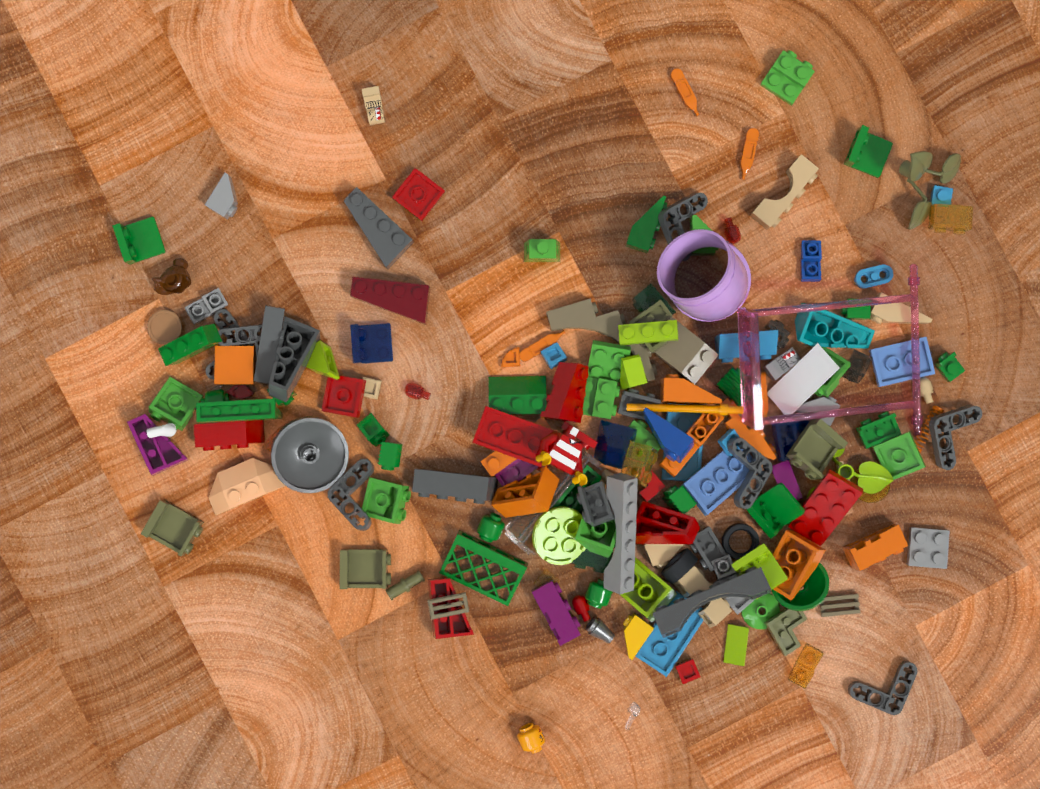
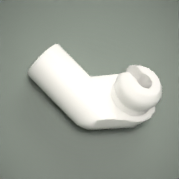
(164, 430)

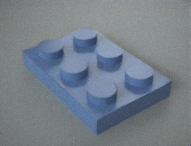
(894, 362)

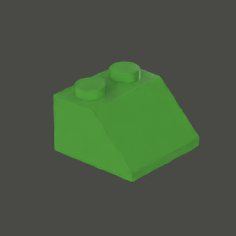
(598, 538)

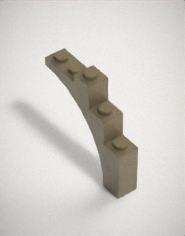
(582, 316)

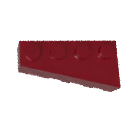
(396, 297)

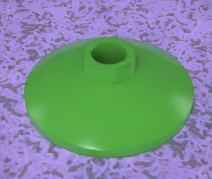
(752, 616)

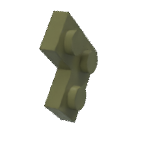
(655, 313)
(781, 628)

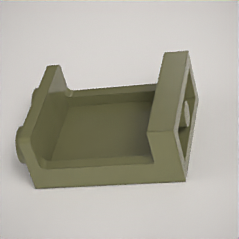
(815, 448)
(173, 527)
(364, 568)

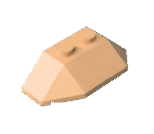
(243, 484)

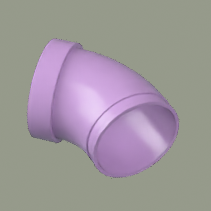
(725, 296)

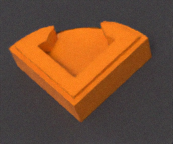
(511, 358)

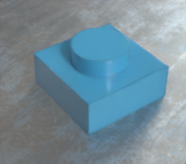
(941, 195)
(553, 355)
(725, 438)

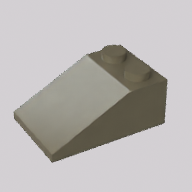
(688, 355)

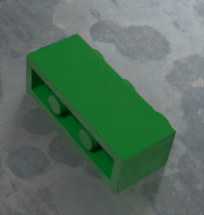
(190, 344)

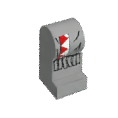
(781, 364)

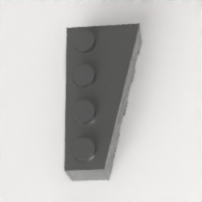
(383, 234)
(292, 357)
(454, 485)

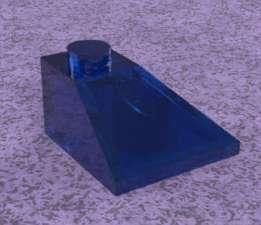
(613, 443)

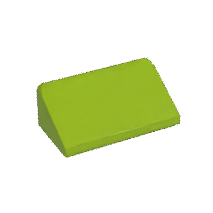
(736, 644)

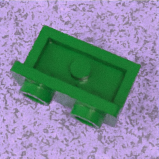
(878, 430)

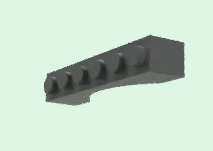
(749, 585)

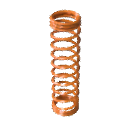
(938, 409)

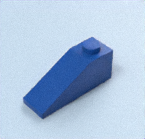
(671, 439)

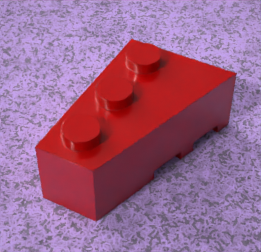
(568, 393)
(228, 434)
(664, 526)
(452, 625)

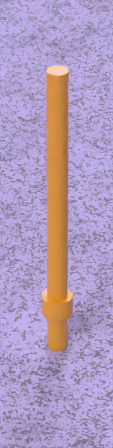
(723, 409)

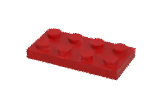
(510, 435)
(826, 507)

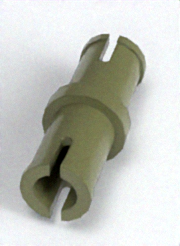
(405, 585)

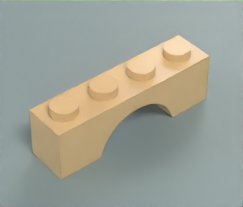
(799, 174)

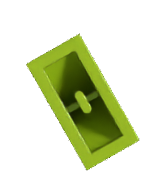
(323, 361)
(632, 372)

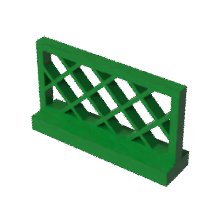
(237, 411)
(487, 552)

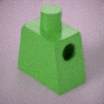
(542, 250)

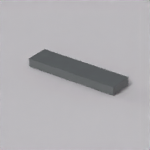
(269, 342)

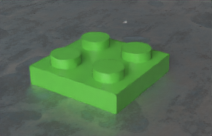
(606, 360)
(899, 455)

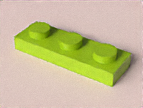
(648, 332)

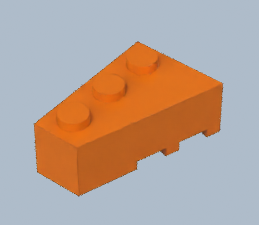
(527, 496)
(875, 547)

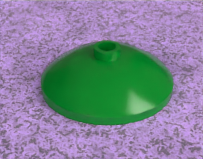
(812, 595)

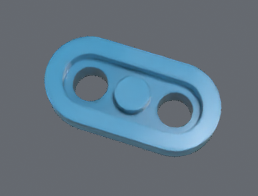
(873, 277)

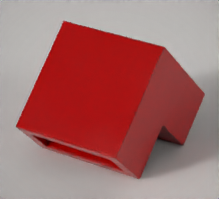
(652, 488)

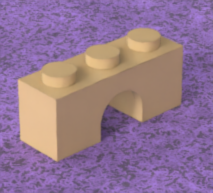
(713, 611)

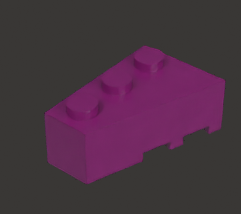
(158, 451)
(556, 611)

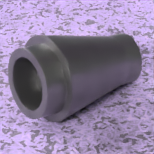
(599, 630)

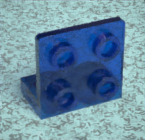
(371, 343)

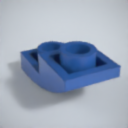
(810, 260)

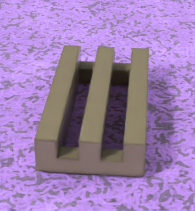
(856, 604)
(432, 608)

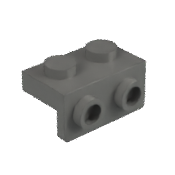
(633, 396)
(595, 504)
(708, 548)

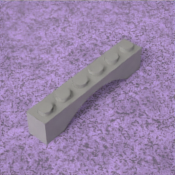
(623, 499)

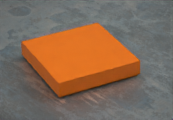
(234, 365)

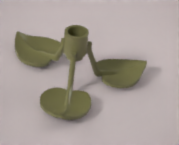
(915, 169)

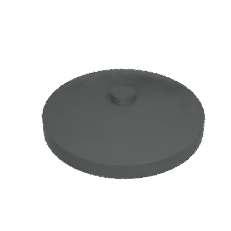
(309, 454)

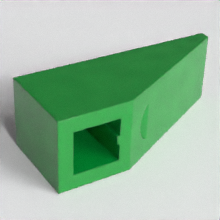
(643, 230)

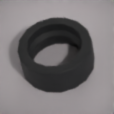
(733, 528)
(679, 566)

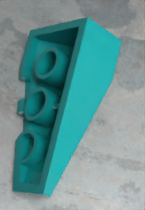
(831, 330)

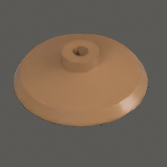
(164, 327)

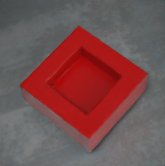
(687, 671)

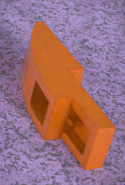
(699, 431)
(753, 437)

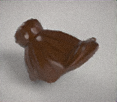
(173, 279)

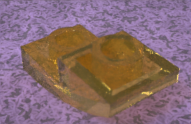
(805, 665)

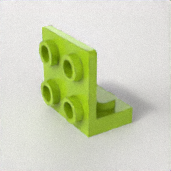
(762, 558)

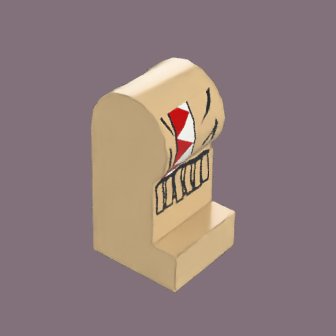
(373, 105)

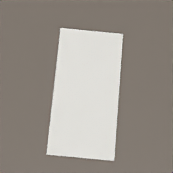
(803, 380)

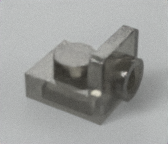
(858, 367)

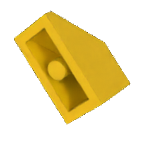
(635, 633)

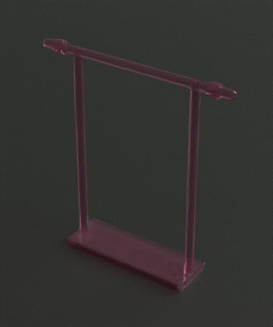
(750, 359)

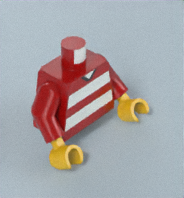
(563, 453)

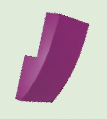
(784, 474)

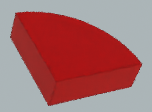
(240, 391)

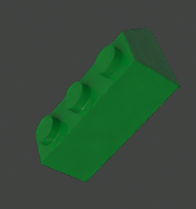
(518, 394)

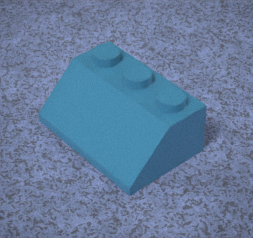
(728, 345)

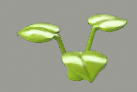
(871, 475)

